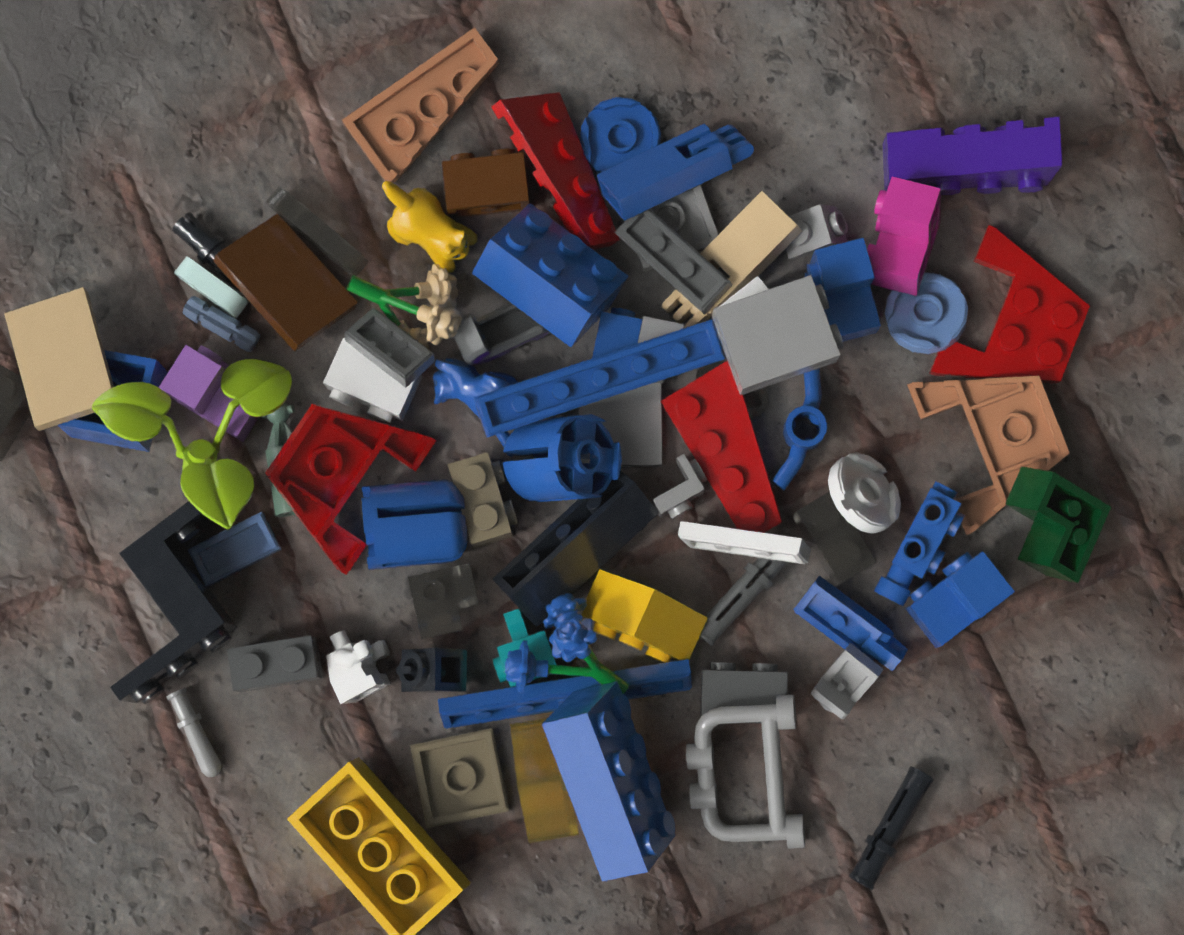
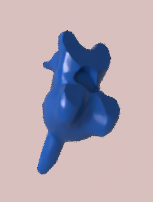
(463, 382)

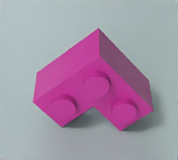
(907, 230)

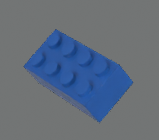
(610, 781)

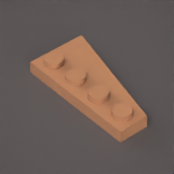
(413, 110)

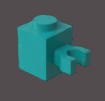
(537, 644)

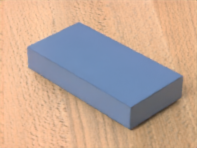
(234, 549)

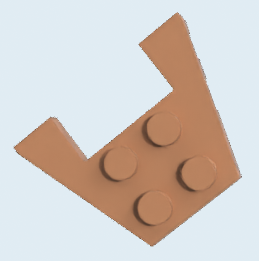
(1010, 426)

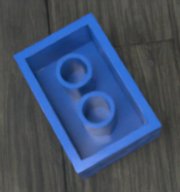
(549, 274)

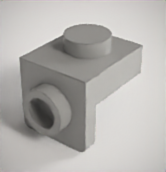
(820, 228)
(678, 499)
(846, 681)

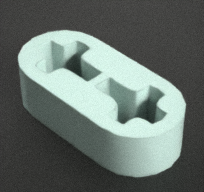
(211, 287)

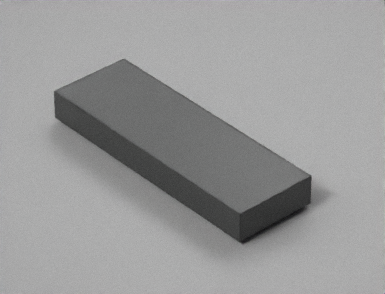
(674, 259)

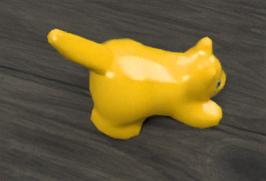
(422, 221)

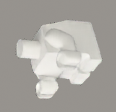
(354, 668)

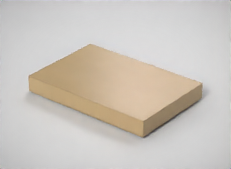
(59, 357)

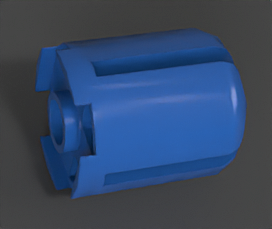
(558, 452)
(413, 524)

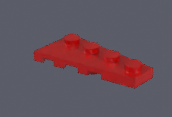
(550, 140)

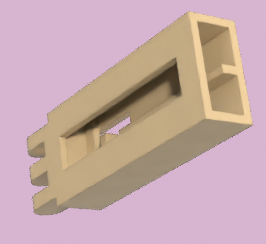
(742, 252)

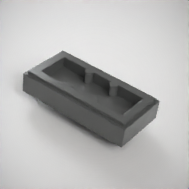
(389, 347)

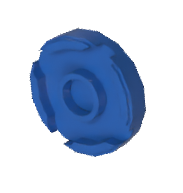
(618, 132)

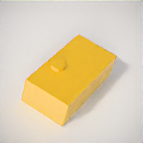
(378, 850)

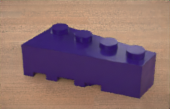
(976, 158)

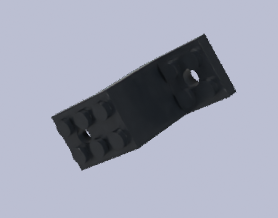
(182, 599)

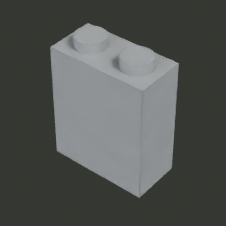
(777, 334)

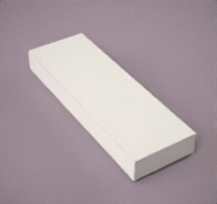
(744, 542)

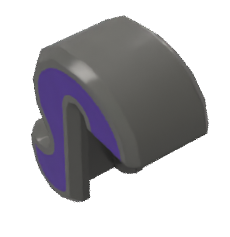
(496, 334)

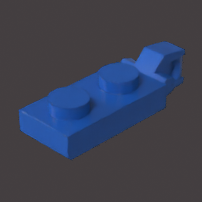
(849, 623)

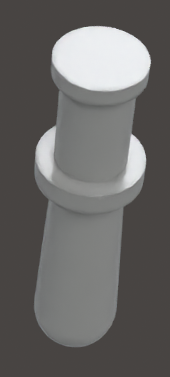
(200, 744)

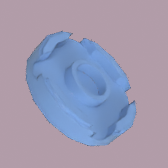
(931, 318)

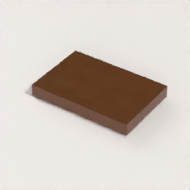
(285, 282)

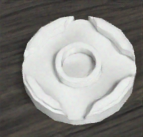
(864, 493)

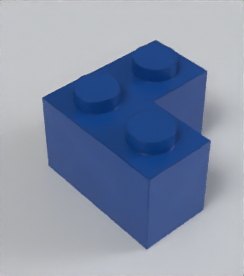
(846, 279)
(964, 595)

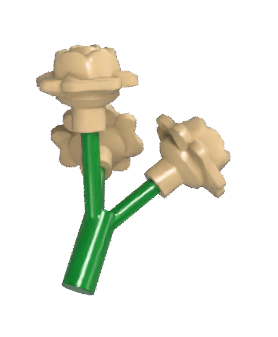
(439, 289)

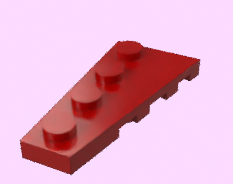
(723, 442)

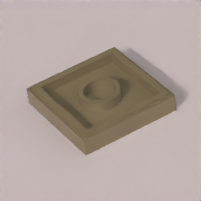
(459, 778)

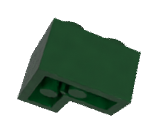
(1063, 525)

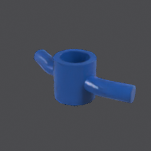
(799, 447)

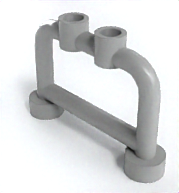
(704, 793)

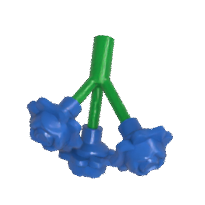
(569, 641)

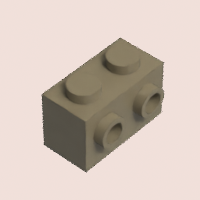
(485, 512)

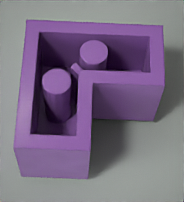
(196, 385)

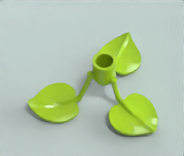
(212, 486)

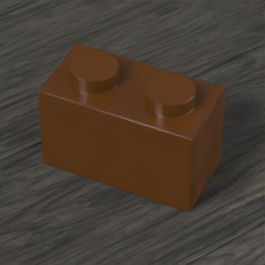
(485, 183)

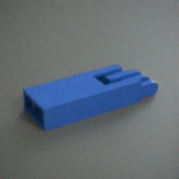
(672, 168)

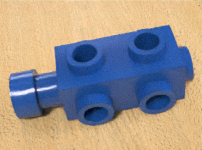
(930, 537)

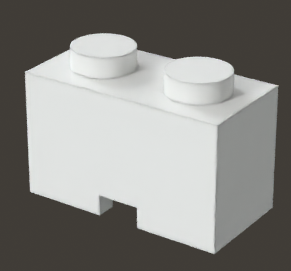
(360, 380)

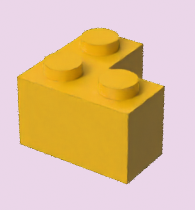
(643, 617)

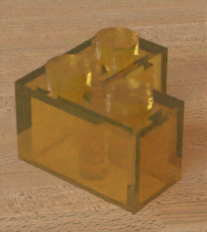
(540, 786)

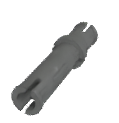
(714, 629)

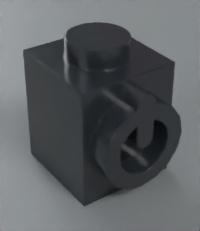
(433, 670)

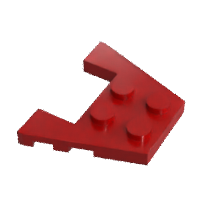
(1034, 324)
(326, 463)

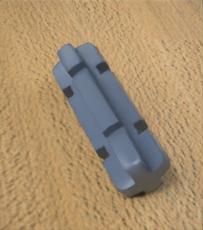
(221, 323)

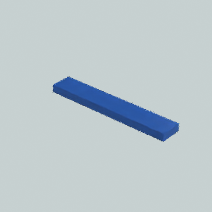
(599, 378)
(549, 695)

